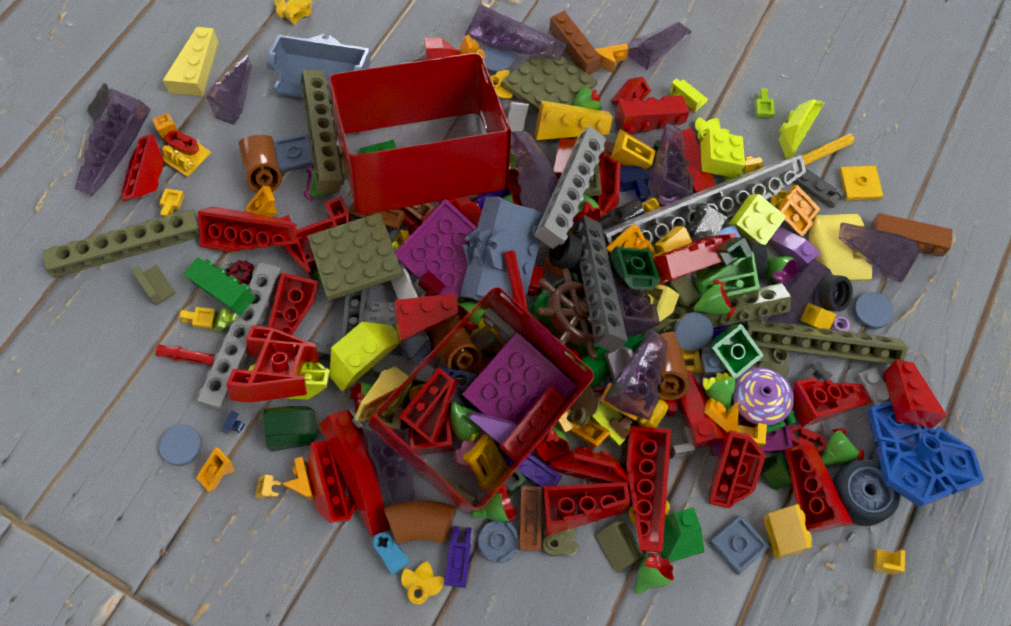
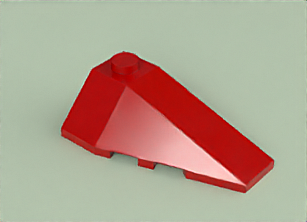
(292, 302)
(823, 400)
(701, 427)

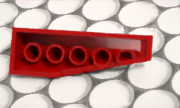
(242, 230)
(351, 453)
(648, 475)

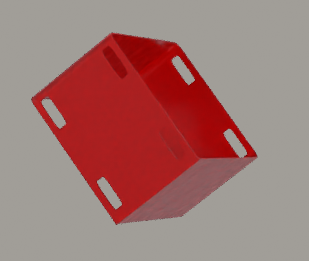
(418, 94)
(541, 340)

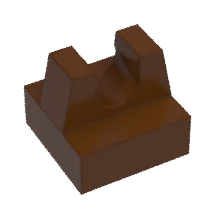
(621, 425)

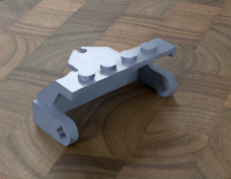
(315, 53)
(500, 229)

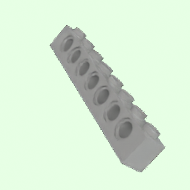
(570, 188)
(259, 311)

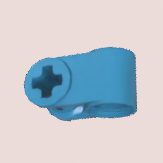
(391, 555)

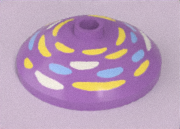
(759, 406)

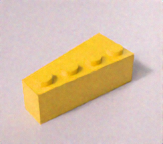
(568, 121)

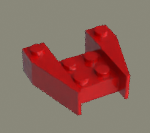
(301, 251)
(276, 369)

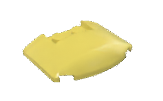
(834, 253)

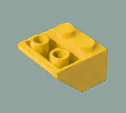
(632, 151)
(787, 531)

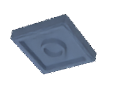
(293, 152)
(739, 544)

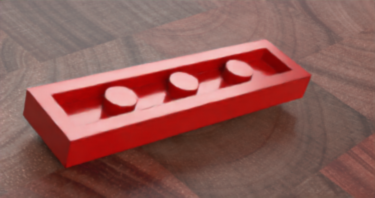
(532, 423)

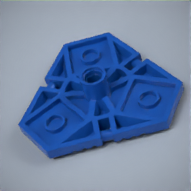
(921, 460)

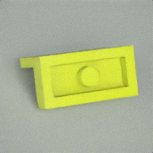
(692, 97)
(603, 416)

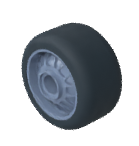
(863, 507)

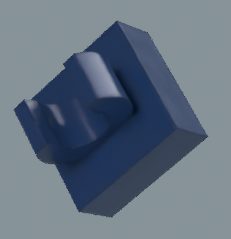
(232, 423)

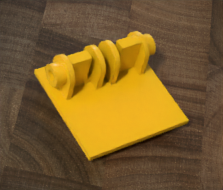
(184, 163)

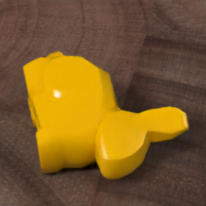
(293, 9)
(658, 413)

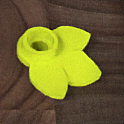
(703, 127)

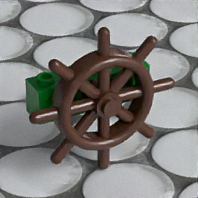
(566, 317)

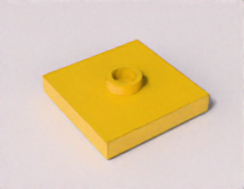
(861, 183)

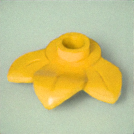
(497, 80)
(421, 580)

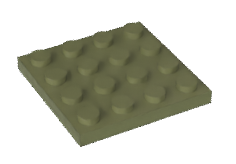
(547, 81)
(354, 256)

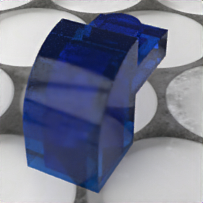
(635, 179)

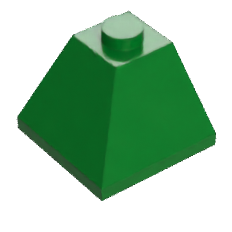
(736, 350)
(682, 535)

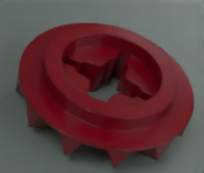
(246, 267)

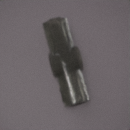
(626, 212)

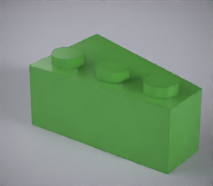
(738, 276)

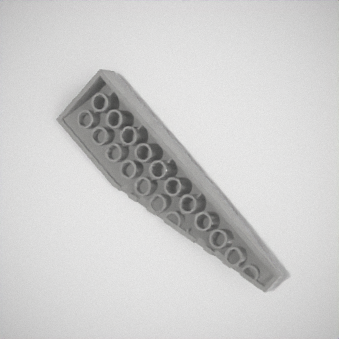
(723, 197)

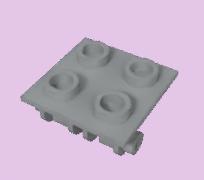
(380, 313)

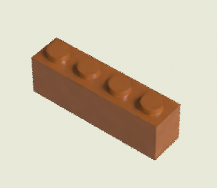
(578, 46)
(930, 238)

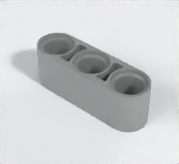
(517, 117)

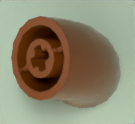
(260, 162)
(460, 351)
(674, 371)
(420, 520)

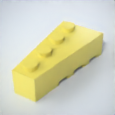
(193, 64)

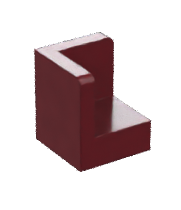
(431, 284)

